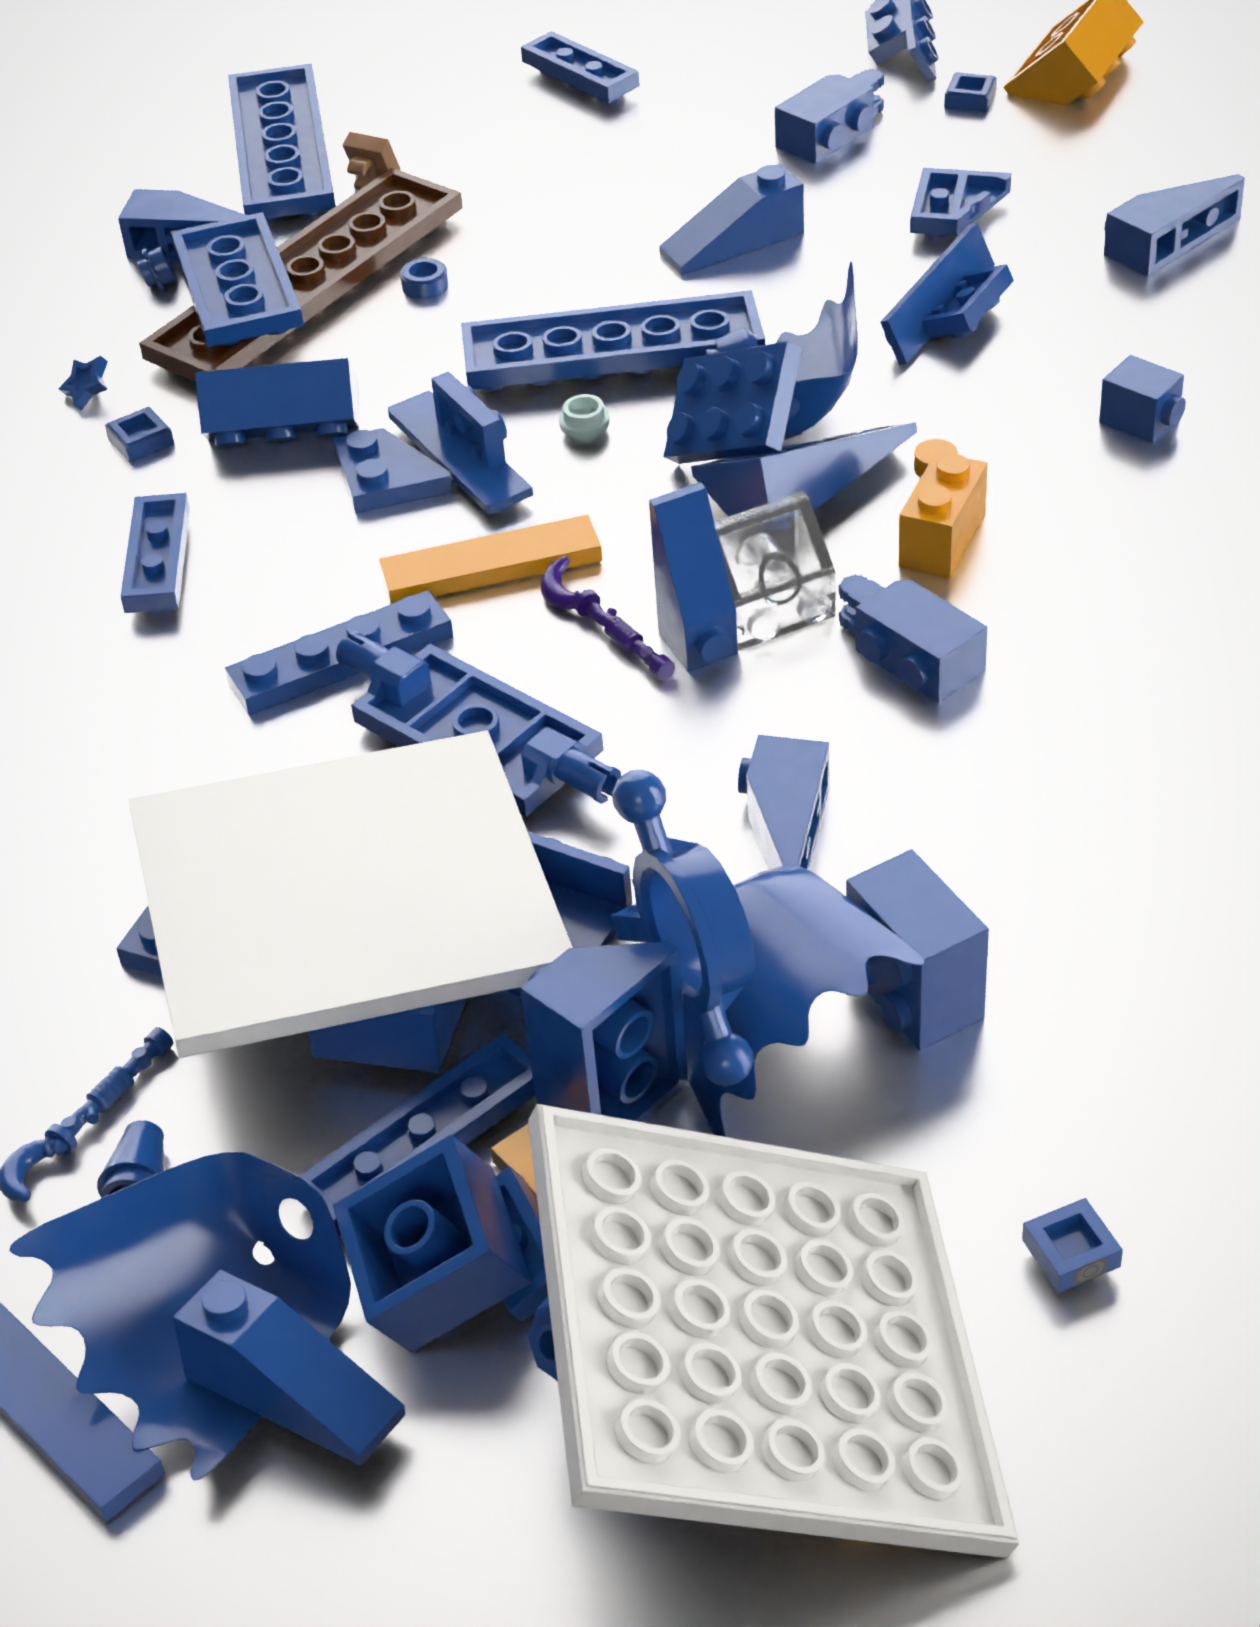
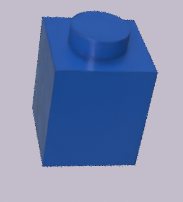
(1142, 398)

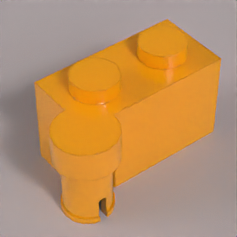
(941, 509)

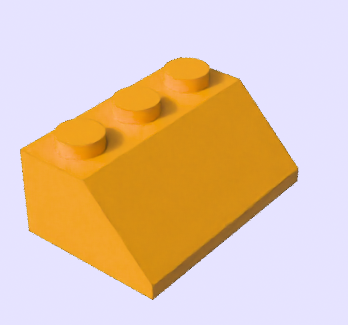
(1077, 53)

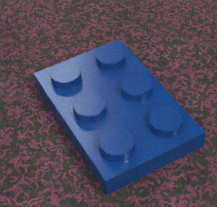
(732, 403)

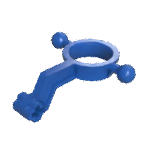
(693, 905)

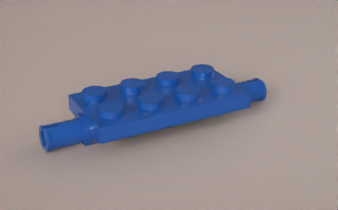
(445, 697)

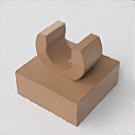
(368, 157)

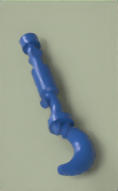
(61, 1137)

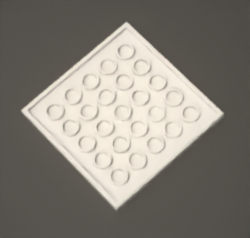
(341, 892)
(760, 1339)

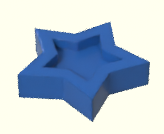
(85, 381)

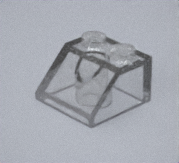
(777, 569)

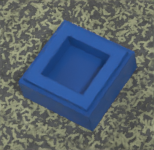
(970, 92)
(139, 434)

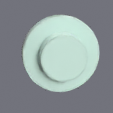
(584, 417)

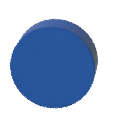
(424, 278)

